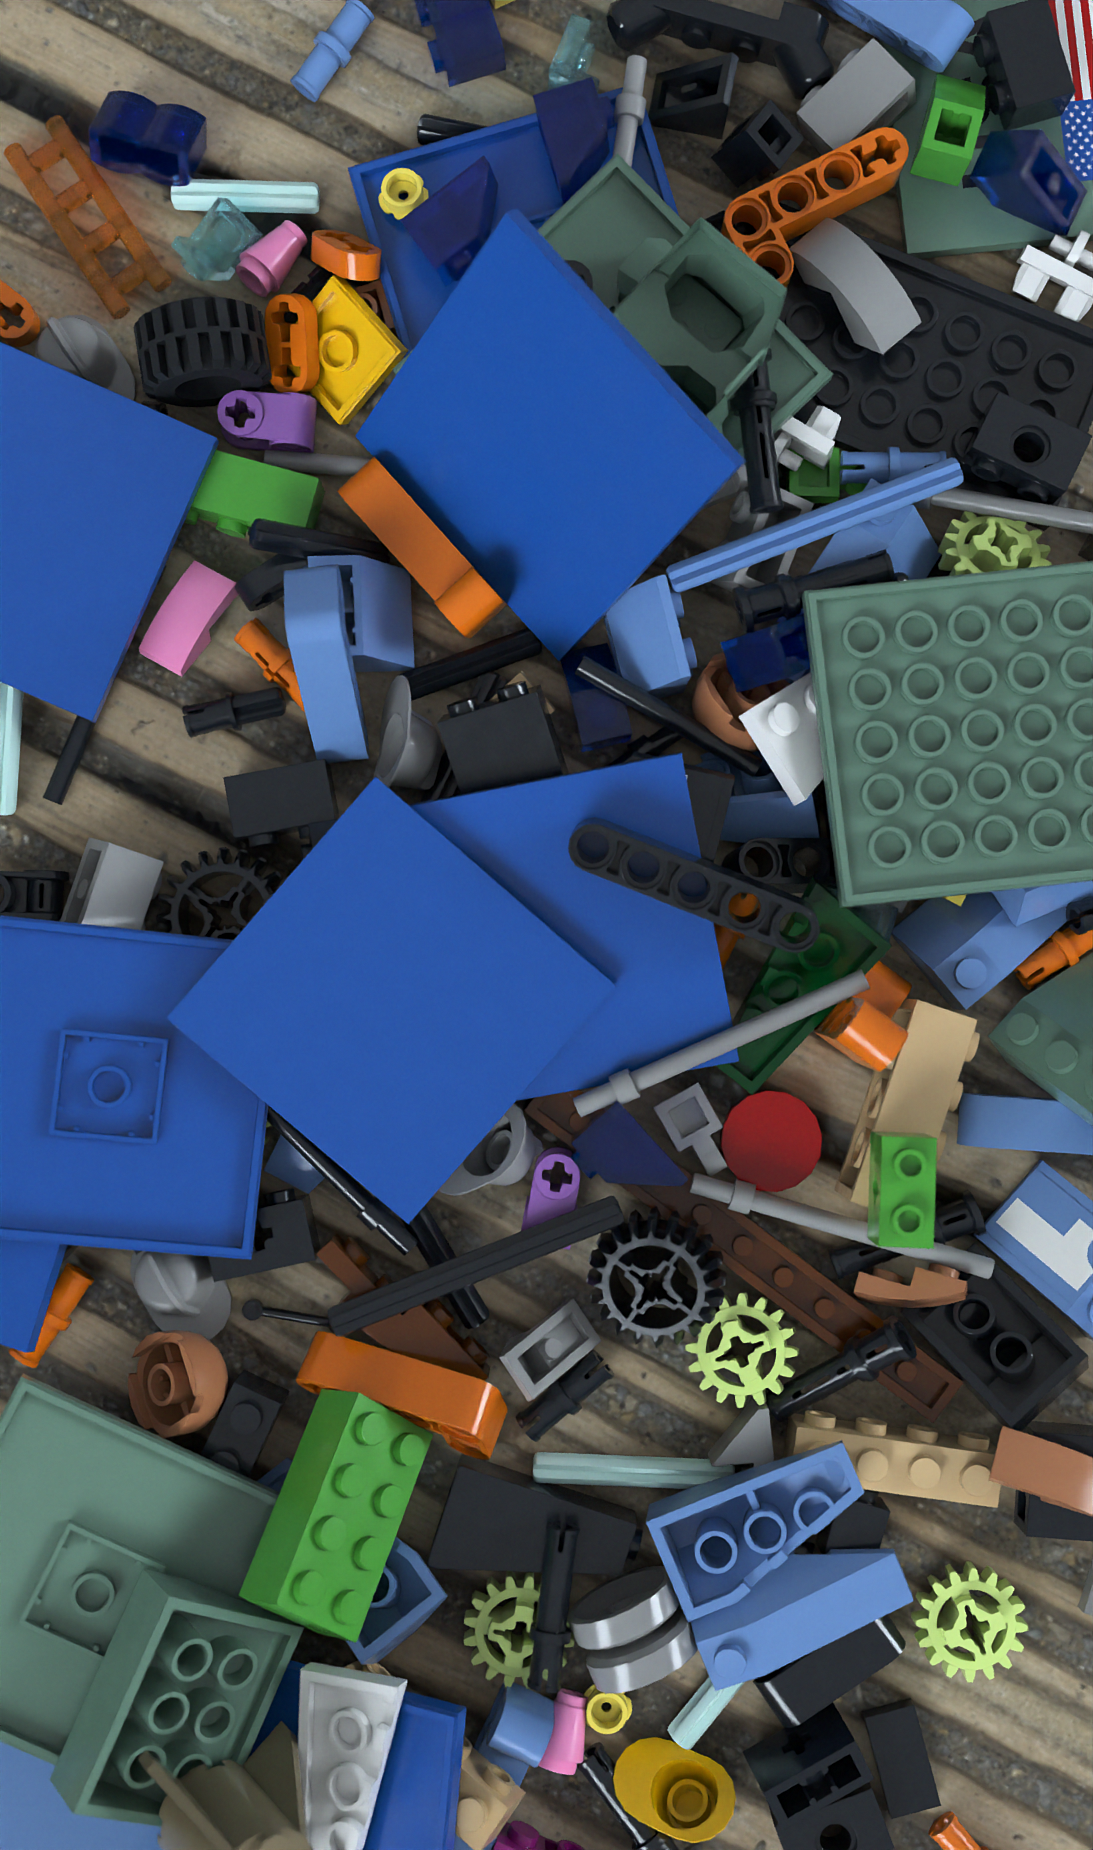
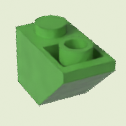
(949, 130)

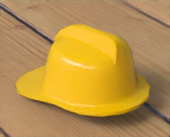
(674, 1789)

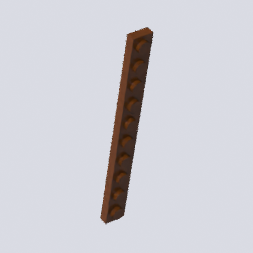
(772, 1269)

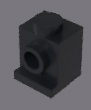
(757, 145)

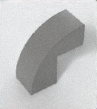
(859, 282)

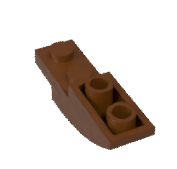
(416, 1333)

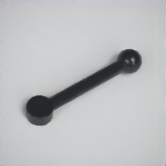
(254, 1309)

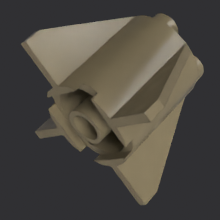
(235, 1803)

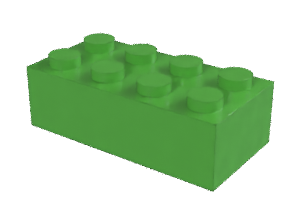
(337, 1515)

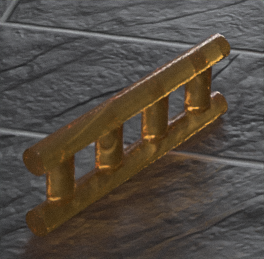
(58, 207)

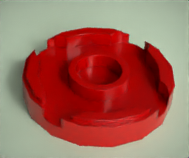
(771, 1140)

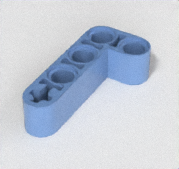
(918, 28)
(324, 663)
(1022, 1124)
(515, 1735)

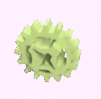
(993, 546)
(749, 1372)
(987, 1619)
(498, 1625)

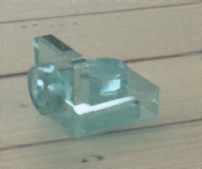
(573, 55)

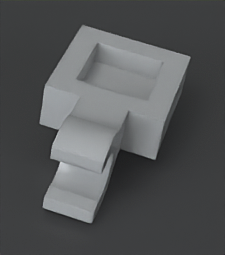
(690, 1122)

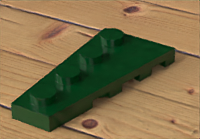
(843, 947)

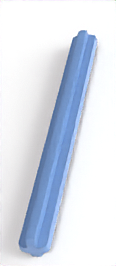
(814, 525)

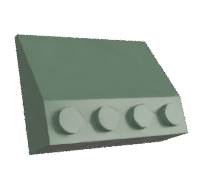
(1052, 1037)
(178, 1680)

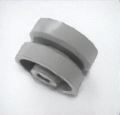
(632, 1630)

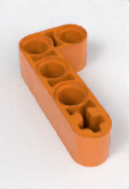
(817, 200)
(422, 548)
(863, 1023)
(428, 1395)

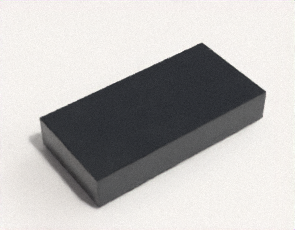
(901, 1758)

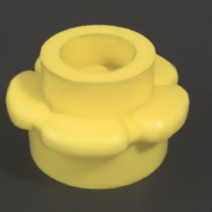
(397, 182)
(612, 1719)

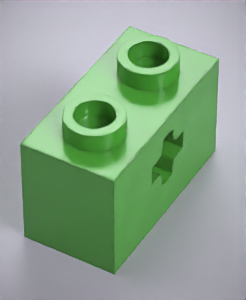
(902, 1189)

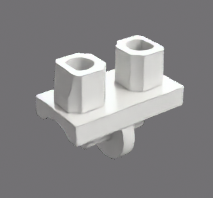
(1039, 267)
(812, 440)

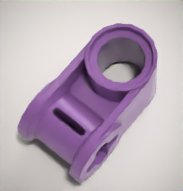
(275, 423)
(551, 1199)

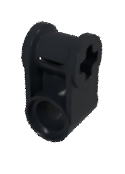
(33, 894)

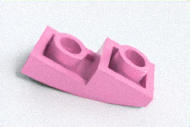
(184, 619)

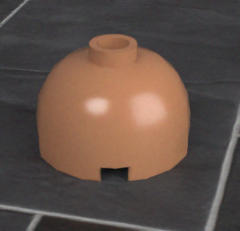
(719, 705)
(177, 1382)

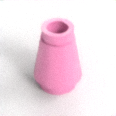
(271, 259)
(568, 1734)

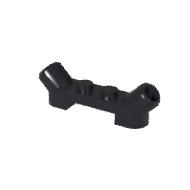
(790, 43)

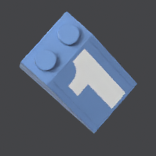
(1048, 1242)

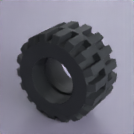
(201, 350)

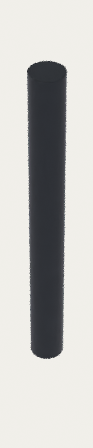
(666, 715)

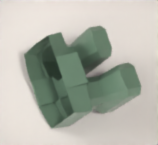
(700, 312)

